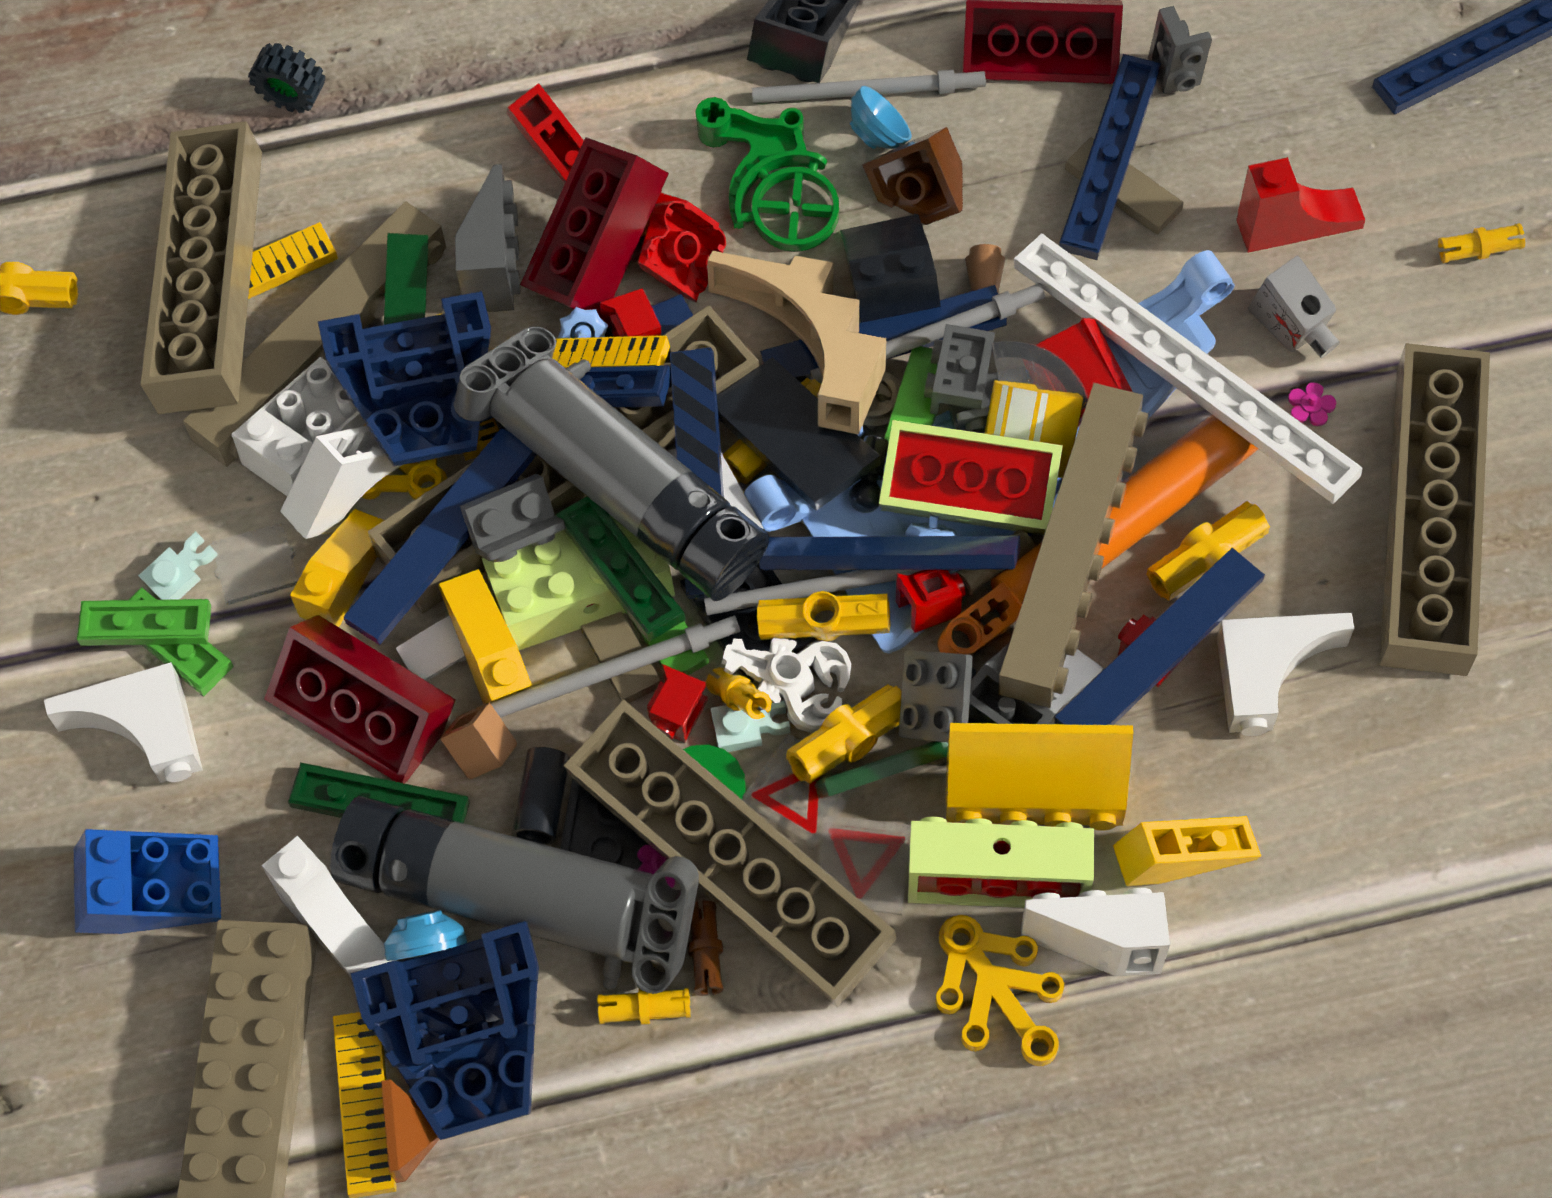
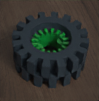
(286, 77)

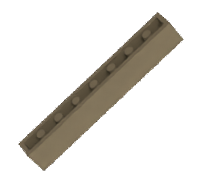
(296, 343)
(1071, 547)

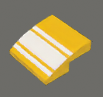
(1035, 415)

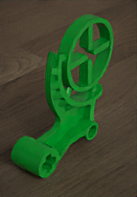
(773, 145)

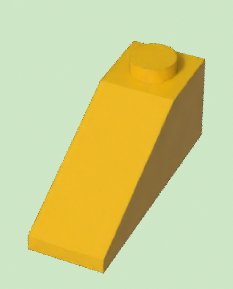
(337, 570)
(484, 637)
(1184, 848)

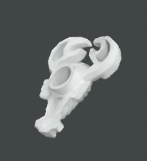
(790, 677)

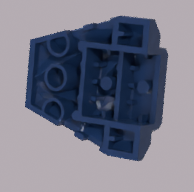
(409, 375)
(460, 1027)

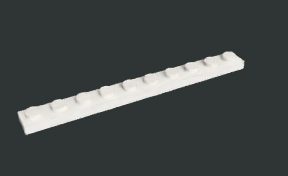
(1189, 369)

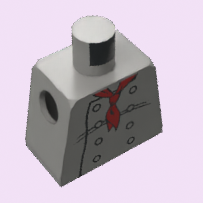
(1295, 308)

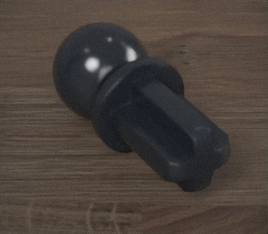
(865, 494)

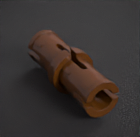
(705, 949)

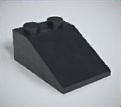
(800, 36)
(891, 268)

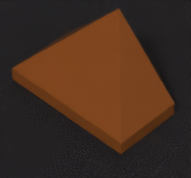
(407, 1132)

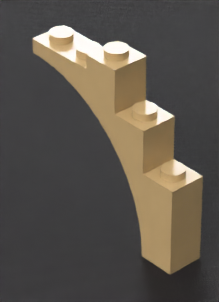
(826, 323)

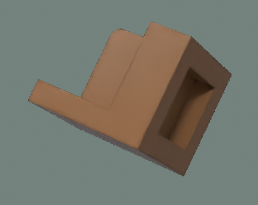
(479, 741)

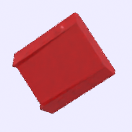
(680, 245)
(1088, 355)

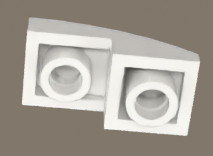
(432, 650)

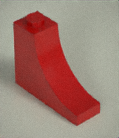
(1283, 212)

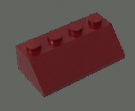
(1043, 40)
(594, 226)
(358, 698)

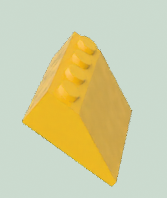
(1038, 773)

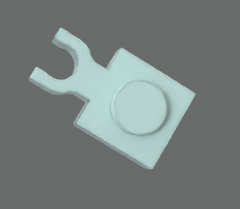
(174, 574)
(739, 731)

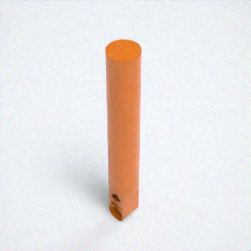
(1149, 499)

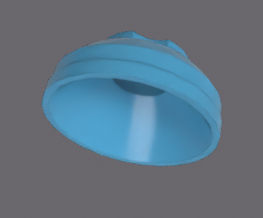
(877, 120)
(423, 935)

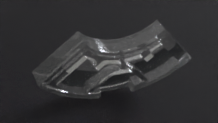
(1036, 365)

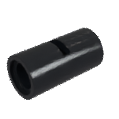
(541, 795)

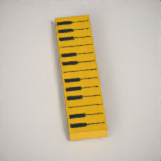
(290, 258)
(613, 351)
(361, 1104)

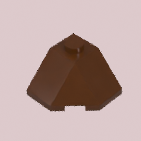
(920, 177)

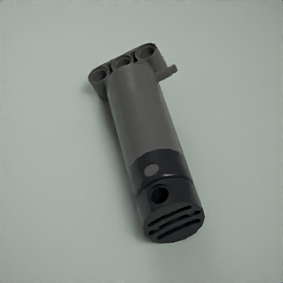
(611, 461)
(518, 880)

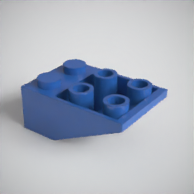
(145, 881)

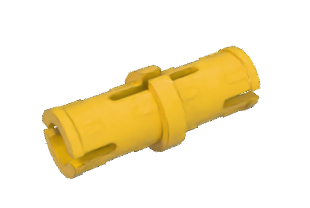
(1481, 243)
(738, 693)
(644, 1006)

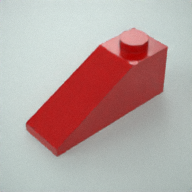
(546, 130)

